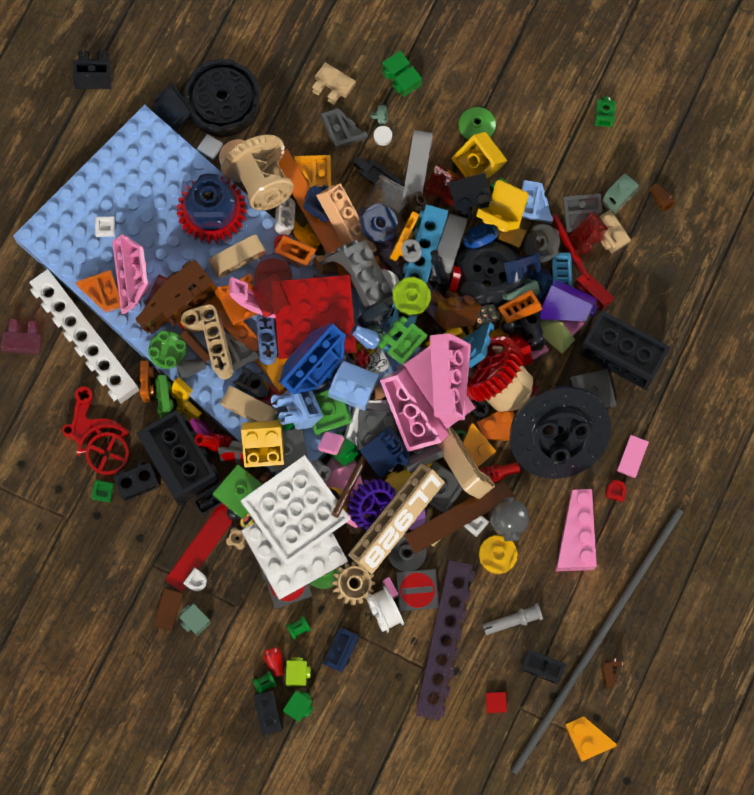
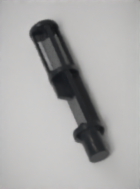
(442, 279)

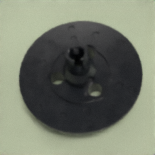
(561, 413)

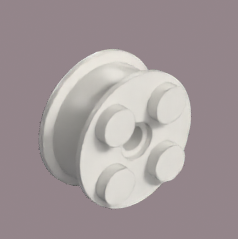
(384, 609)

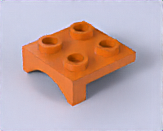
(234, 310)

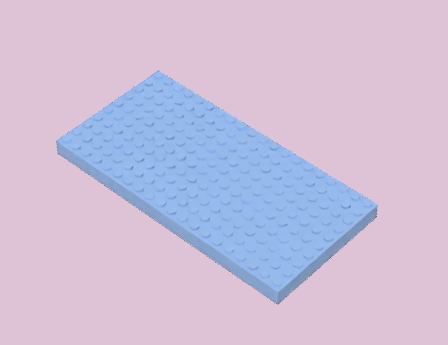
(139, 184)

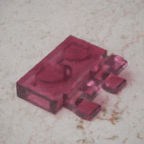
(19, 342)

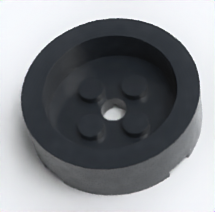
(217, 115)

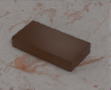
(196, 346)
(168, 610)

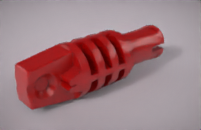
(213, 441)
(498, 472)

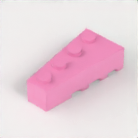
(449, 376)
(412, 412)
(578, 536)

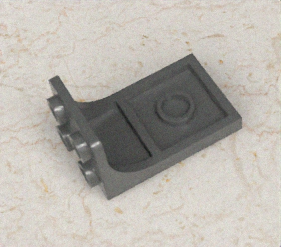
(363, 271)

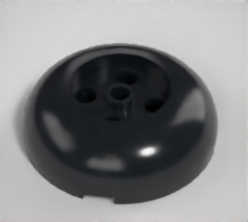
(471, 258)

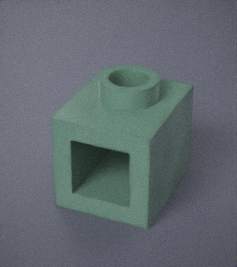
(194, 619)

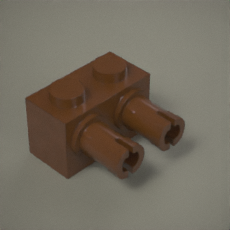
(454, 310)

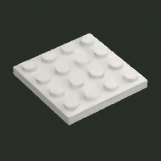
(294, 510)
(304, 569)

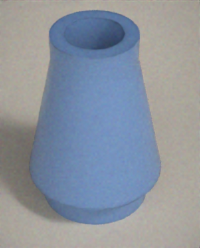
(366, 337)

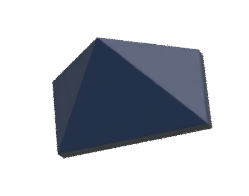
(544, 281)

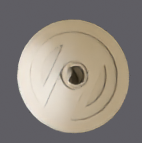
(257, 167)

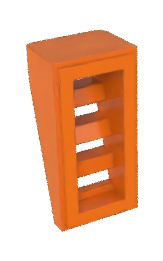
(522, 299)

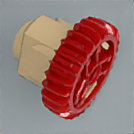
(500, 377)

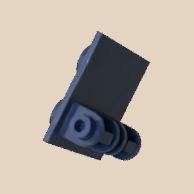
(385, 452)

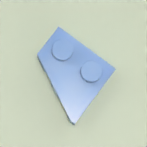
(537, 206)

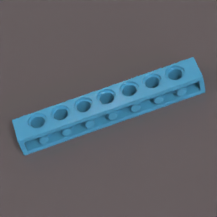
(429, 216)

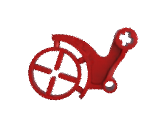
(84, 427)

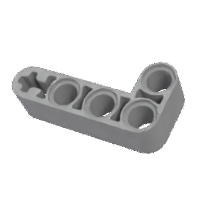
(418, 161)
(450, 244)

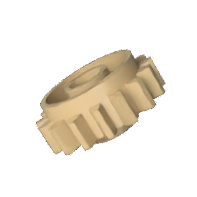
(343, 587)

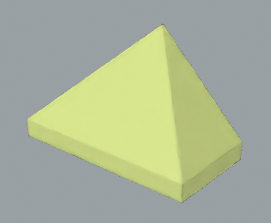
(556, 334)

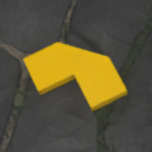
(181, 393)

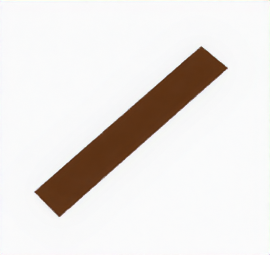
(457, 517)

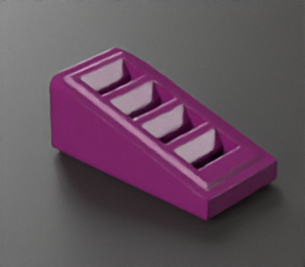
(200, 427)

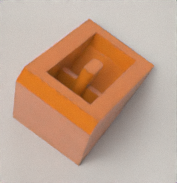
(294, 252)

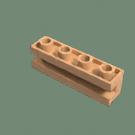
(342, 215)

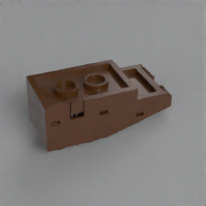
(180, 293)

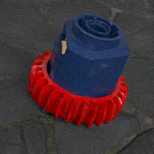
(211, 208)

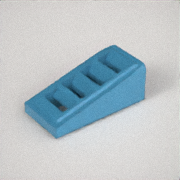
(562, 260)

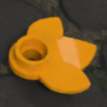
(306, 235)

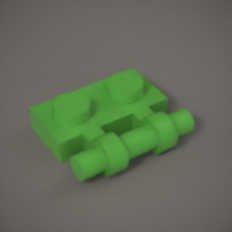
(408, 342)
(162, 392)

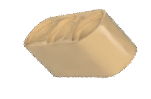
(237, 256)
(247, 406)

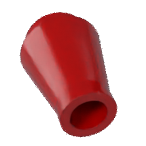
(273, 659)

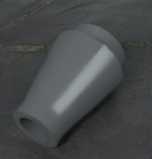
(188, 368)

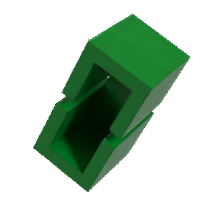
(403, 77)

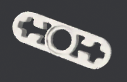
(285, 216)

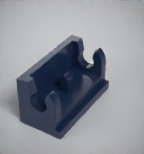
(522, 265)
(341, 650)

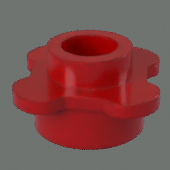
(362, 358)

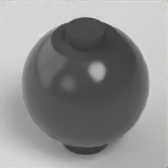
(510, 519)

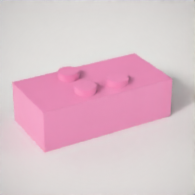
(420, 370)

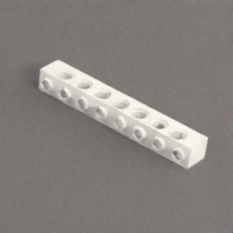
(47, 282)

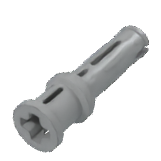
(522, 617)

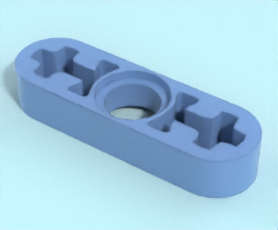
(262, 345)

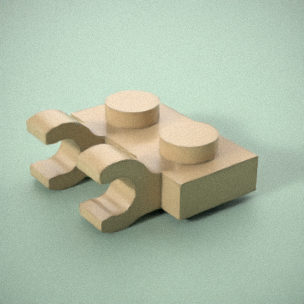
(335, 80)

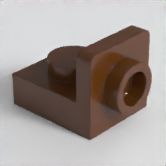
(609, 676)

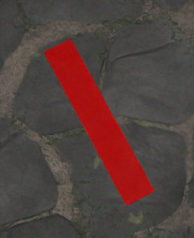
(200, 547)

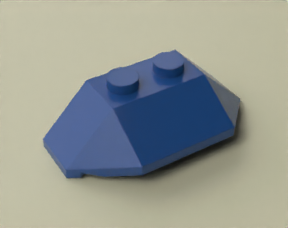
(314, 359)

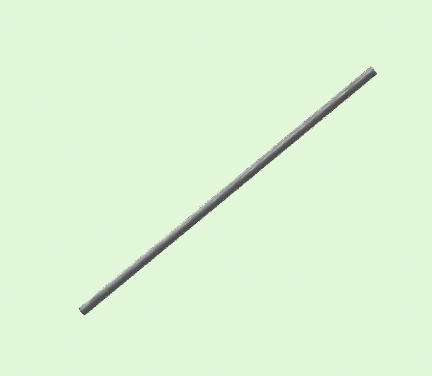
(596, 642)

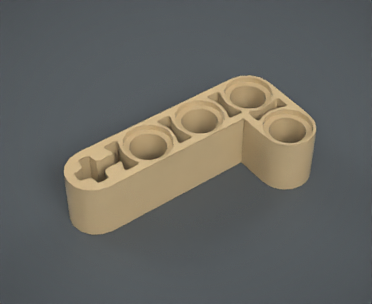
(213, 342)
(463, 467)

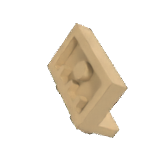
(616, 235)

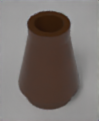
(663, 199)

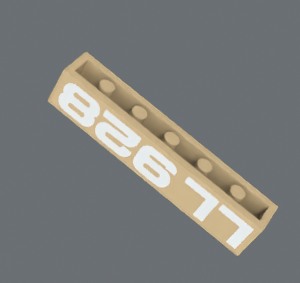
(396, 518)

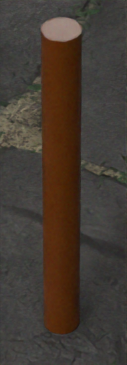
(349, 486)

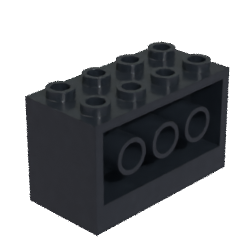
(624, 350)
(165, 457)

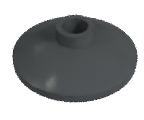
(404, 563)

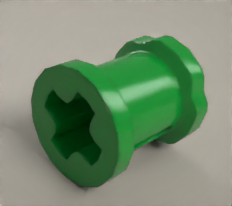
(298, 627)
(260, 688)

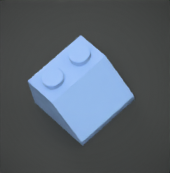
(353, 385)

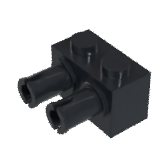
(92, 74)
(469, 193)

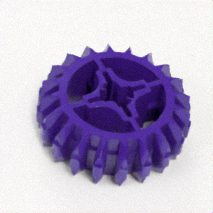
(367, 503)

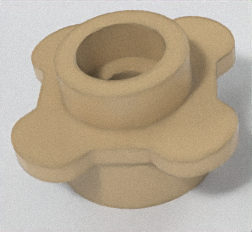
(232, 541)

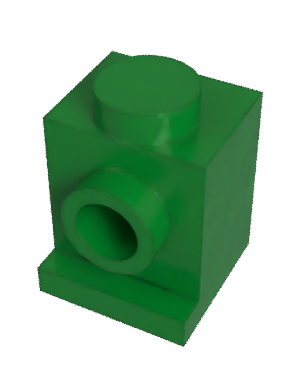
(603, 117)

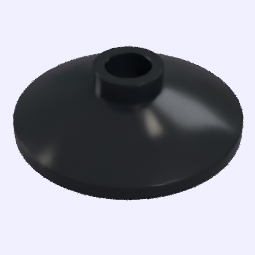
(474, 289)

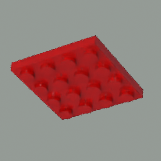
(312, 306)

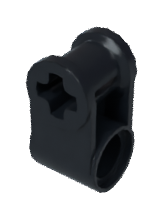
(252, 384)

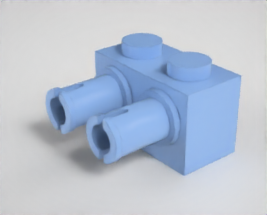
(301, 407)

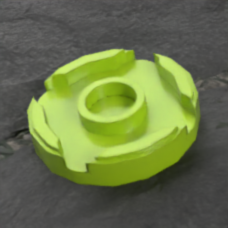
(411, 296)

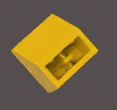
(262, 443)

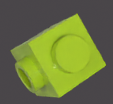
(297, 672)

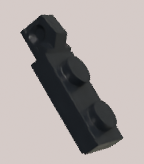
(371, 171)

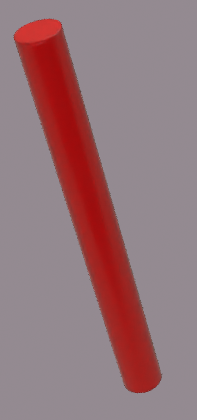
(571, 249)

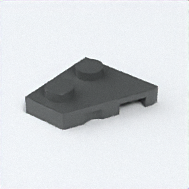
(341, 129)
(579, 208)
(239, 353)

